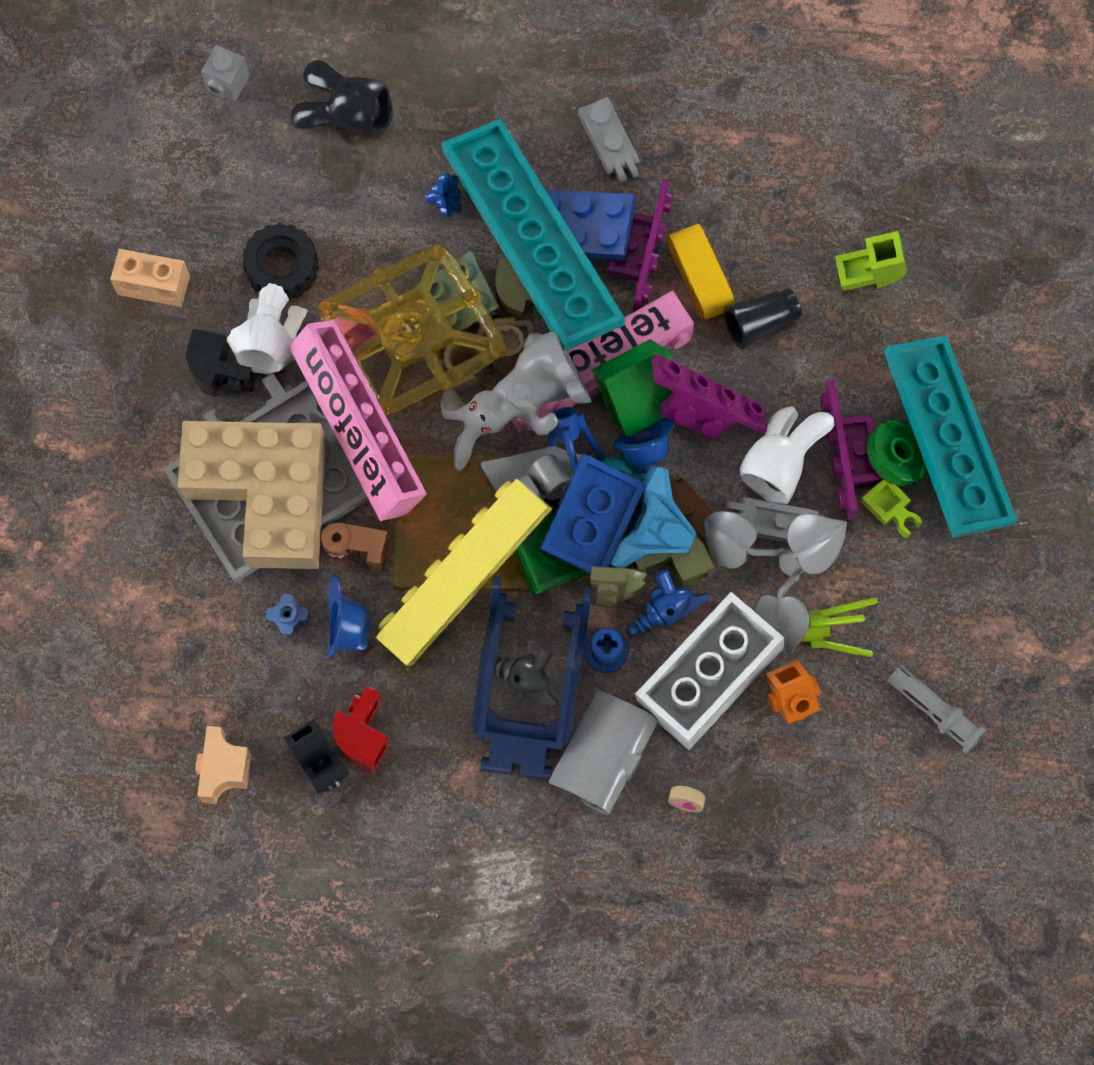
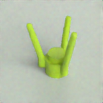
(820, 626)

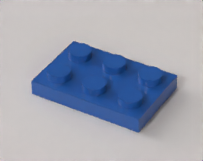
(597, 221)
(592, 515)

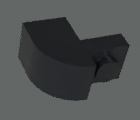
(208, 365)
(316, 757)

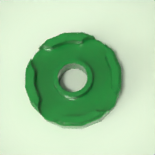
(886, 461)

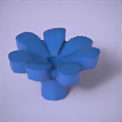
(445, 194)

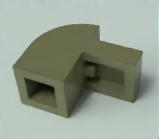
(511, 294)
(687, 567)

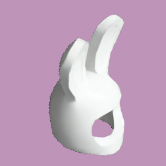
(781, 457)

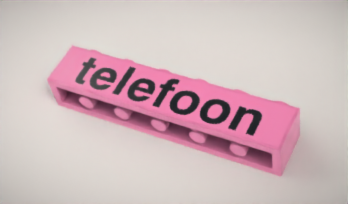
(660, 320)
(357, 420)

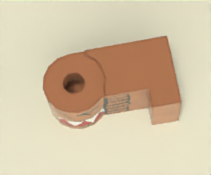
(356, 542)

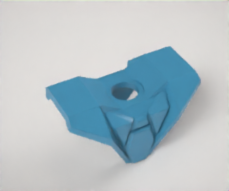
(659, 523)

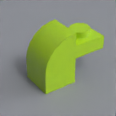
(878, 264)

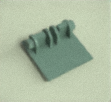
(445, 289)

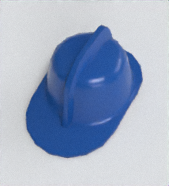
(646, 446)
(347, 622)

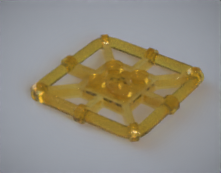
(418, 308)

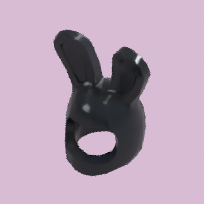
(349, 103)

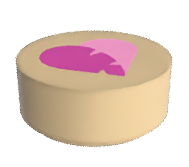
(686, 798)

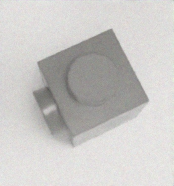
(225, 73)

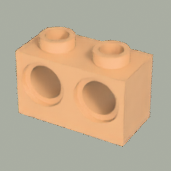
(150, 277)

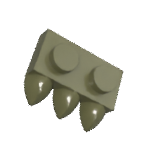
(615, 585)

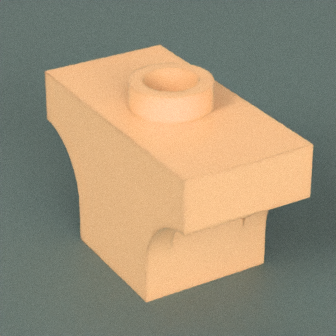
(221, 766)

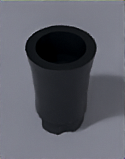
(761, 316)

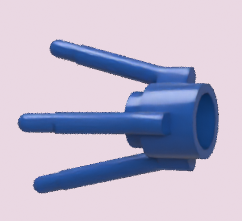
(568, 431)

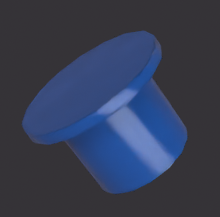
(606, 650)

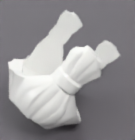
(262, 339)

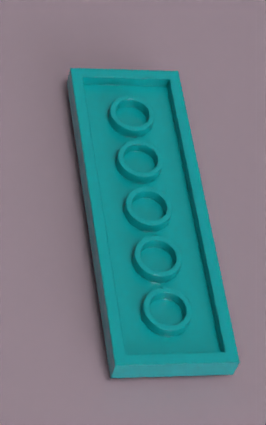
(950, 436)

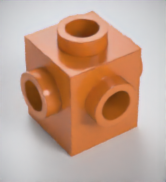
(793, 692)

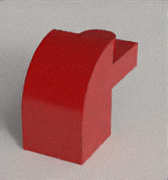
(354, 737)

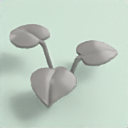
(814, 548)

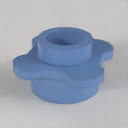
(287, 624)

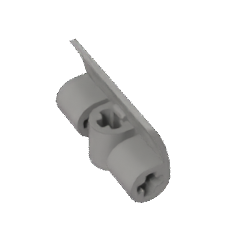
(604, 751)

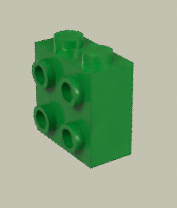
(629, 388)

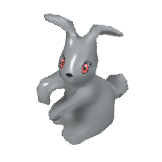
(540, 376)

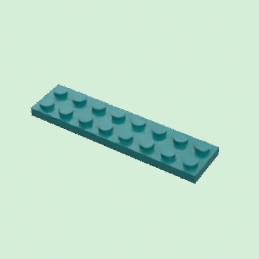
(533, 235)

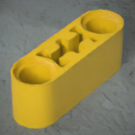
(700, 271)

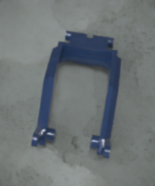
(519, 740)

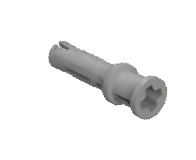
(949, 719)

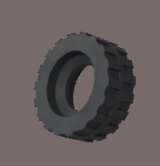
(281, 237)

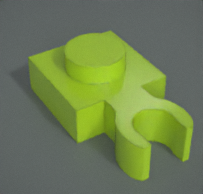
(889, 503)

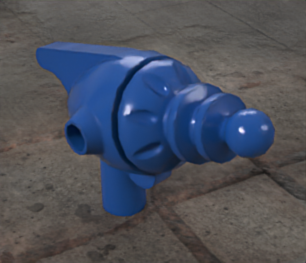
(667, 605)

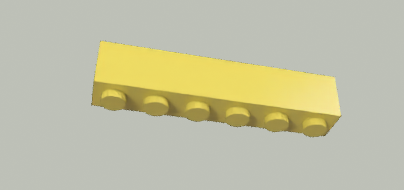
(463, 572)

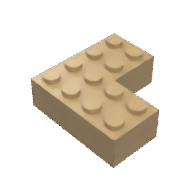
(273, 470)

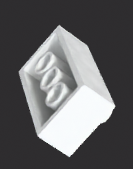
(710, 670)

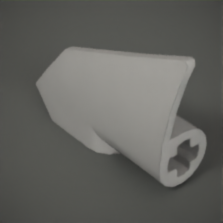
(541, 470)

